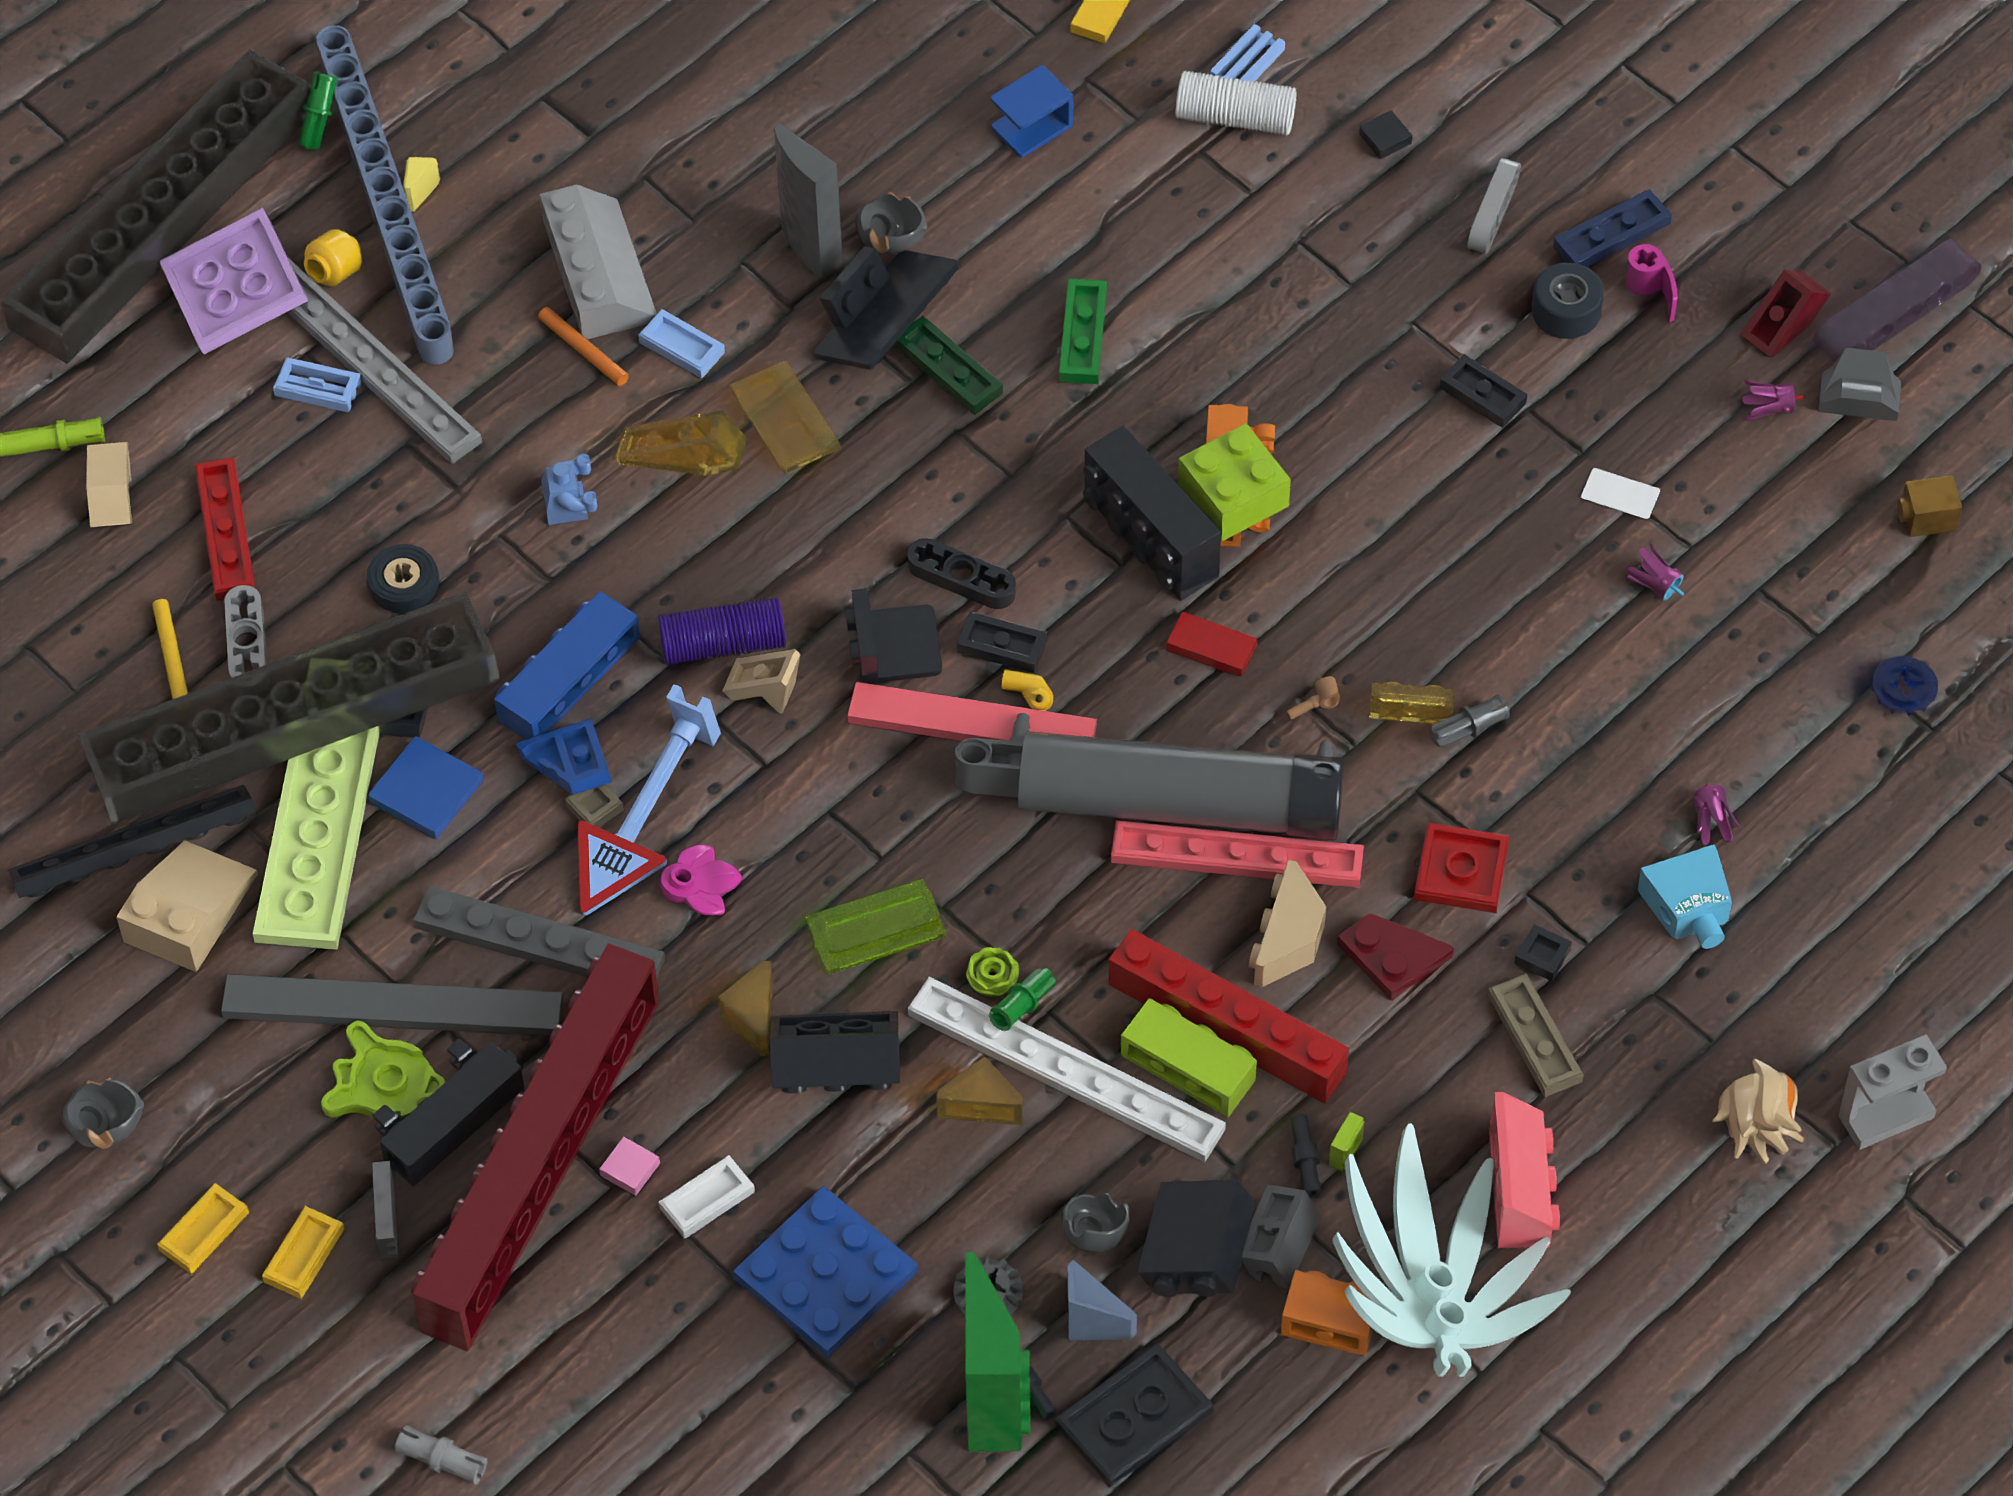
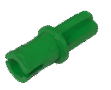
(317, 110)
(1022, 999)

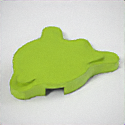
(379, 1075)

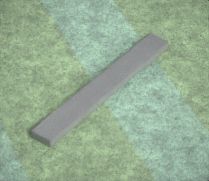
(383, 372)

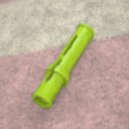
(60, 435)

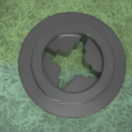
(1007, 1283)

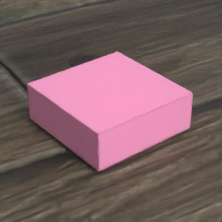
(629, 1166)

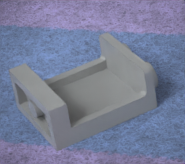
(1888, 1092)

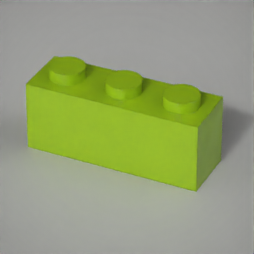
(1189, 1057)

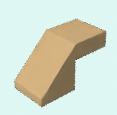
(108, 484)

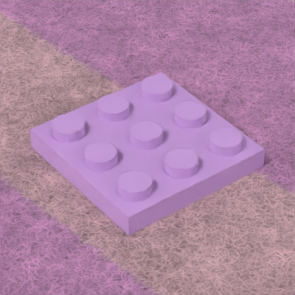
(233, 281)

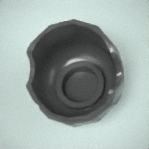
(1094, 1222)

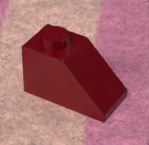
(1785, 311)

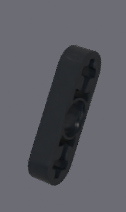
(967, 588)

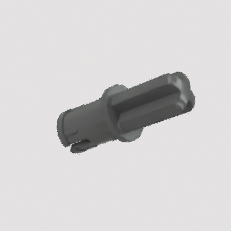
(1469, 721)

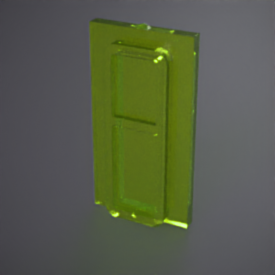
(875, 926)

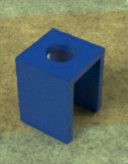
(1034, 111)

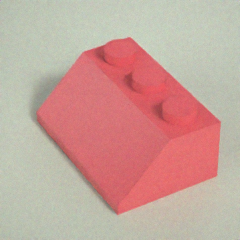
(1521, 1173)

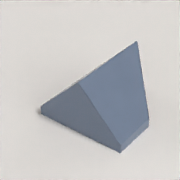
(1094, 1310)

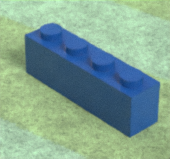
(567, 667)

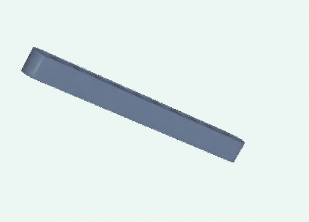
(386, 197)

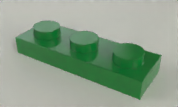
(1083, 331)

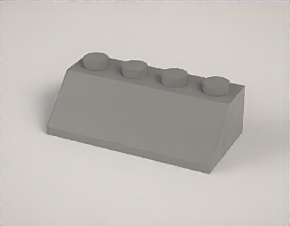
(596, 261)

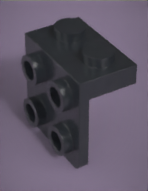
(892, 641)

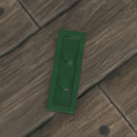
(949, 365)

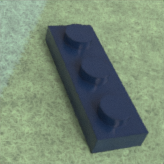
(1613, 230)

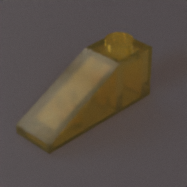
(686, 444)

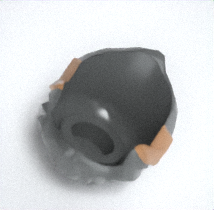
(891, 223)
(102, 1113)

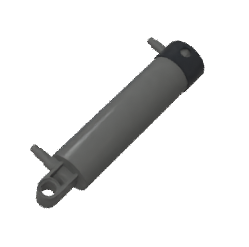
(1158, 781)

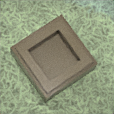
(595, 805)

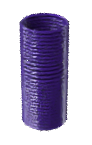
(706, 631)

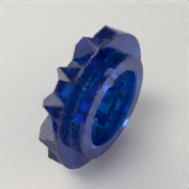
(1915, 674)

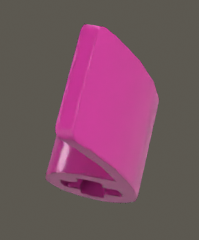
(1649, 273)

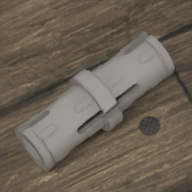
(441, 1454)

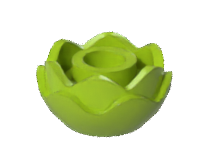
(989, 961)

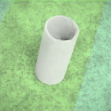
(1245, 102)

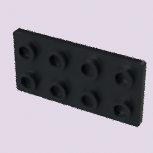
(878, 303)

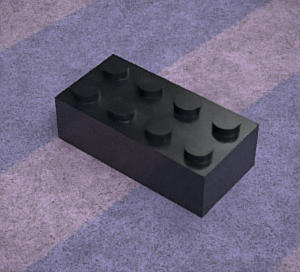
(1151, 513)

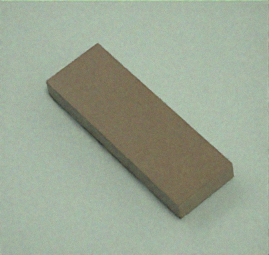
(1535, 1035)

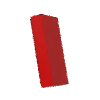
(1211, 644)

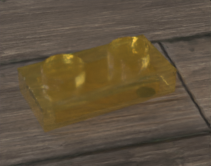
(1411, 702)

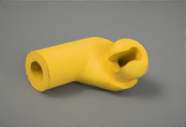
(1031, 686)

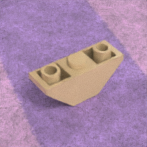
(1290, 929)

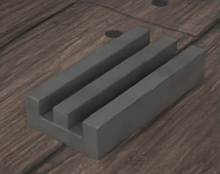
(385, 1210)

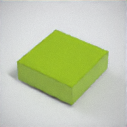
(1346, 1141)

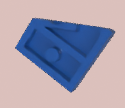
(568, 757)

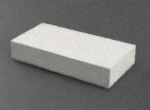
(706, 1197)

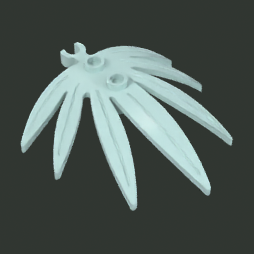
(1430, 1294)

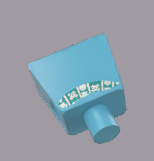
(1689, 895)

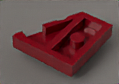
(1392, 953)

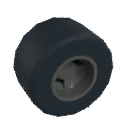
(1567, 300)

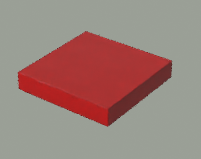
(1461, 867)

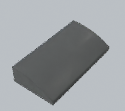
(808, 201)

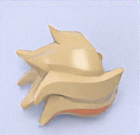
(1760, 1111)

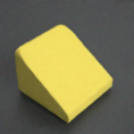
(420, 180)

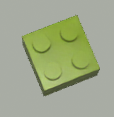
(1234, 481)

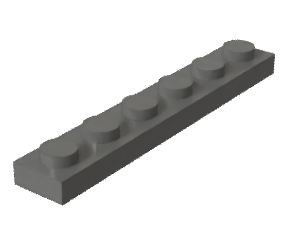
(518, 932)

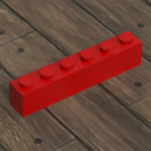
(1273, 1037)

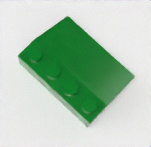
(994, 1368)

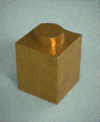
(1930, 506)

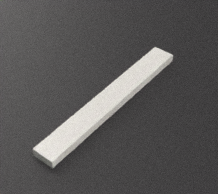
(1068, 1070)

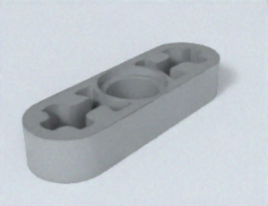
(1494, 205)
(236, 625)

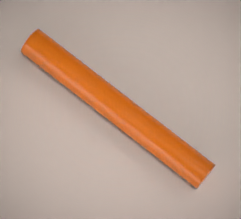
(583, 346)

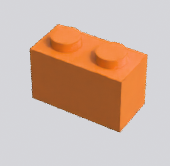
(1323, 1315)

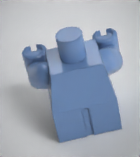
(565, 494)

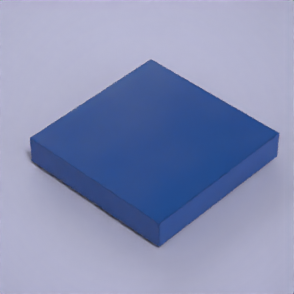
(425, 787)

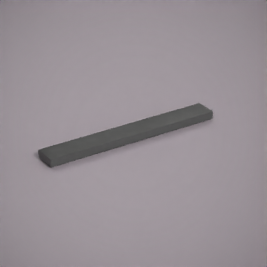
(392, 1005)

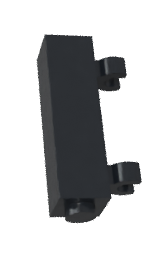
(452, 1112)

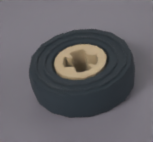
(397, 561)

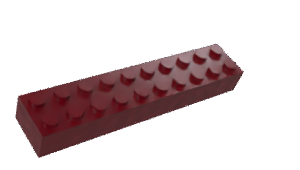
(535, 1147)

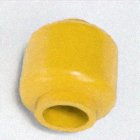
(332, 257)

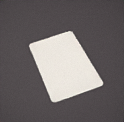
(1620, 493)

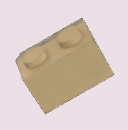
(184, 904)

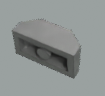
(1860, 386)

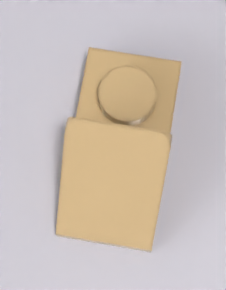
(765, 676)

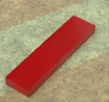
(224, 525)

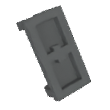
(1280, 1234)

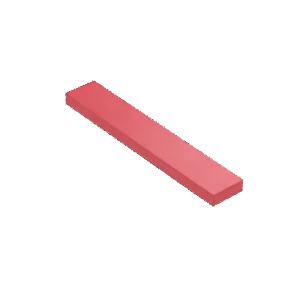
(953, 716)
(1235, 853)

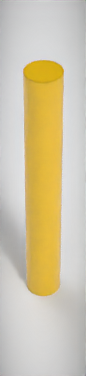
(169, 648)

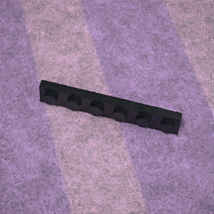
(117, 847)

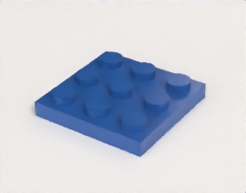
(825, 1271)

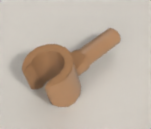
(1326, 697)

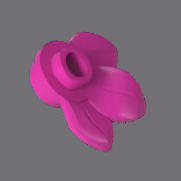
(702, 880)

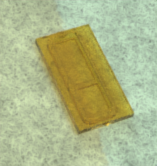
(785, 417)

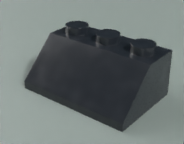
(835, 1051)

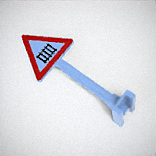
(613, 861)

